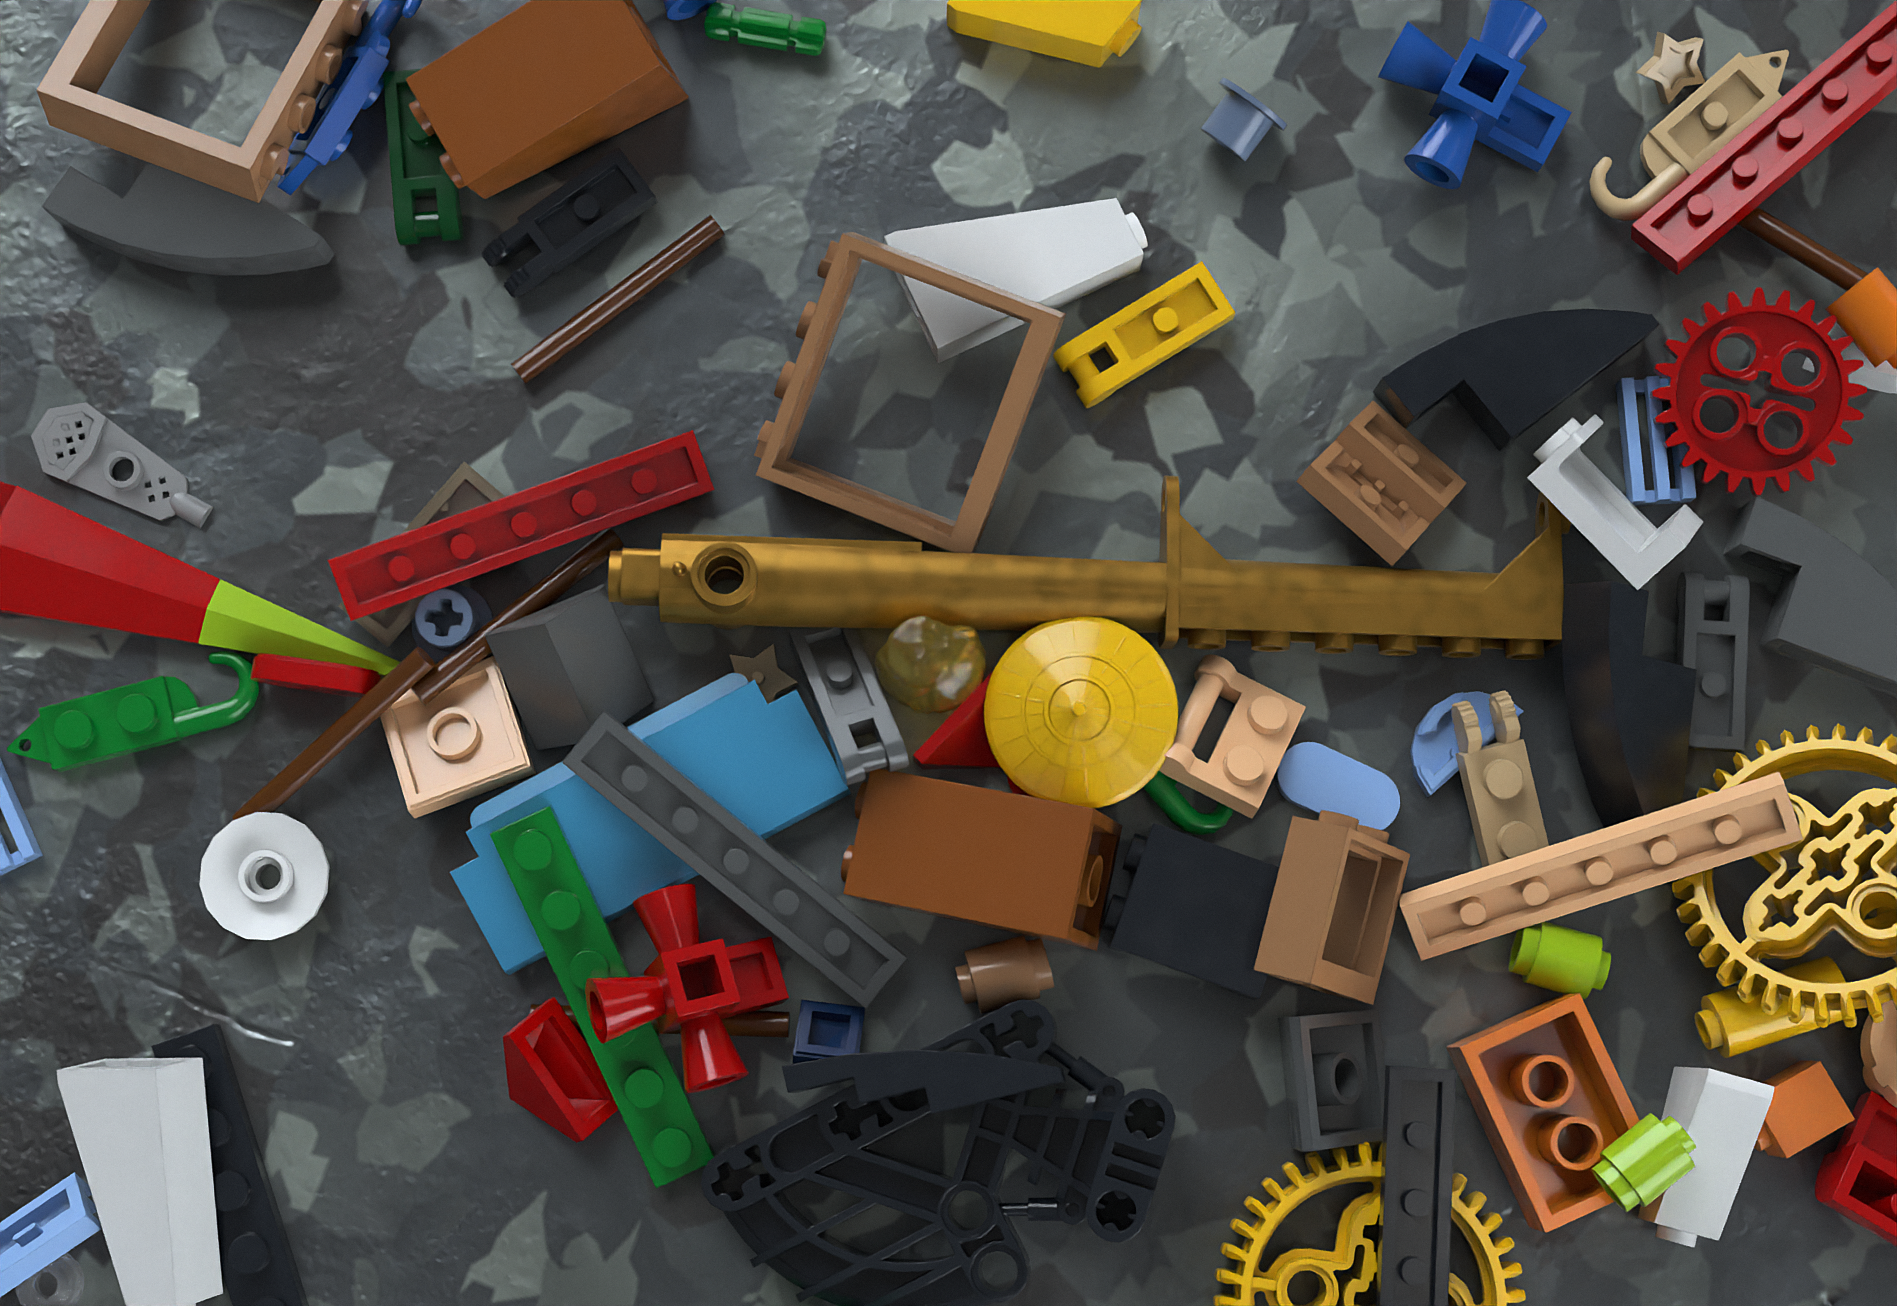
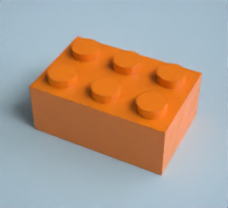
(1547, 1106)

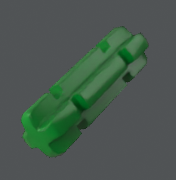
(765, 28)

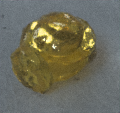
(931, 664)

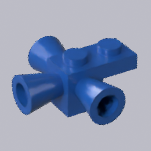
(1477, 95)

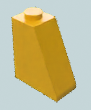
(1058, 28)

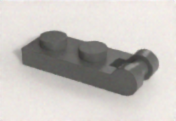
(1719, 656)
(848, 700)

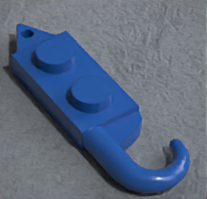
(339, 103)

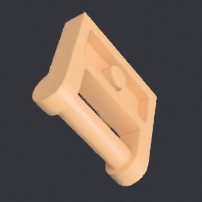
(1249, 744)

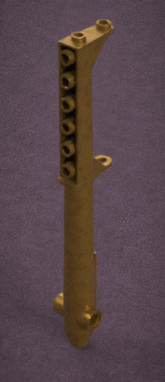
(1180, 597)

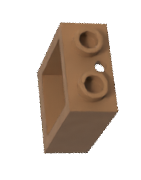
(1333, 907)

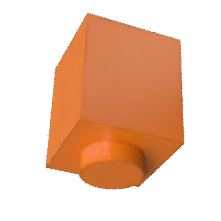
(1801, 1110)

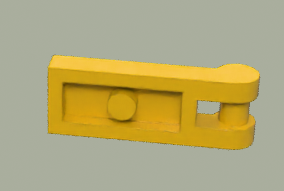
(1146, 333)

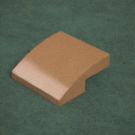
(1381, 482)

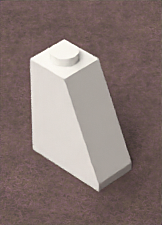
(1724, 1122)

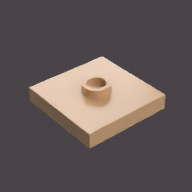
(458, 741)

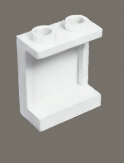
(1603, 511)

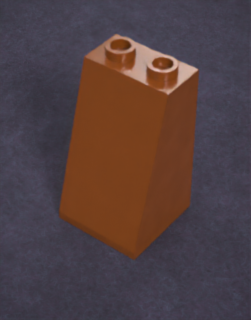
(541, 89)
(982, 857)

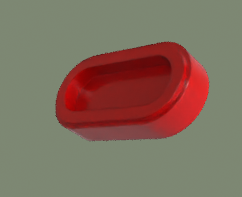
(313, 675)

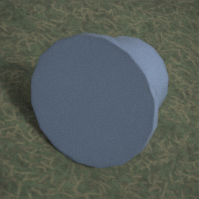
(1240, 121)
(448, 619)

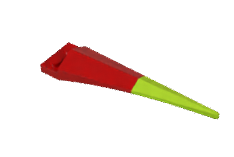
(93, 576)

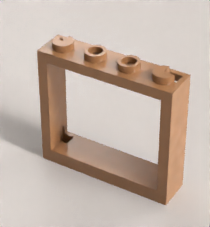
(94, 45)
(799, 381)

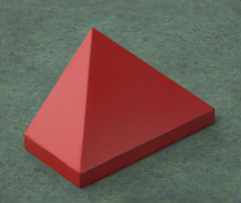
(960, 739)
(556, 1073)

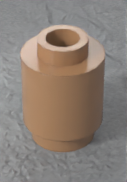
(1004, 973)

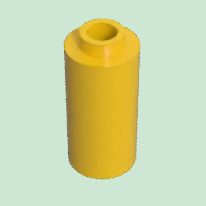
(1741, 1026)

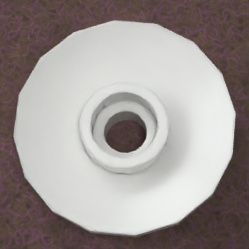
(234, 868)

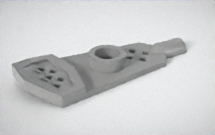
(99, 452)

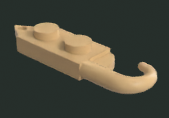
(1696, 131)

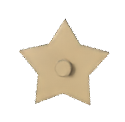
(1673, 66)
(765, 672)

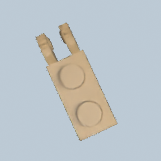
(1498, 783)

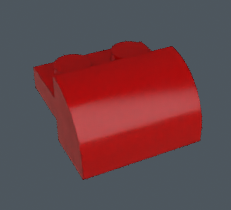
(1862, 1171)

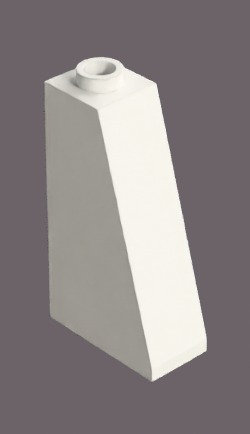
(1033, 254)
(149, 1173)

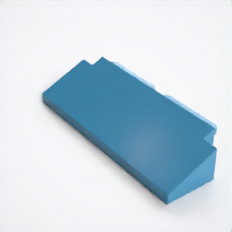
(745, 753)

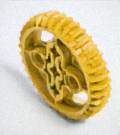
(1816, 903)
(1350, 1243)

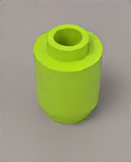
(1559, 959)
(1645, 1161)

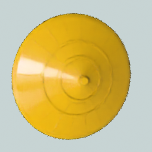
(1081, 711)

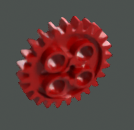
(1771, 335)

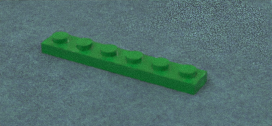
(584, 948)

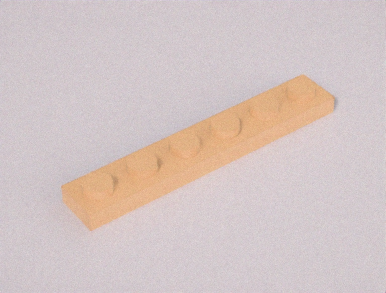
(1601, 866)

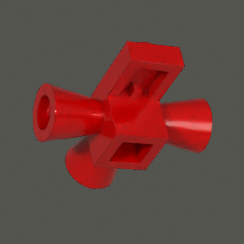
(689, 988)

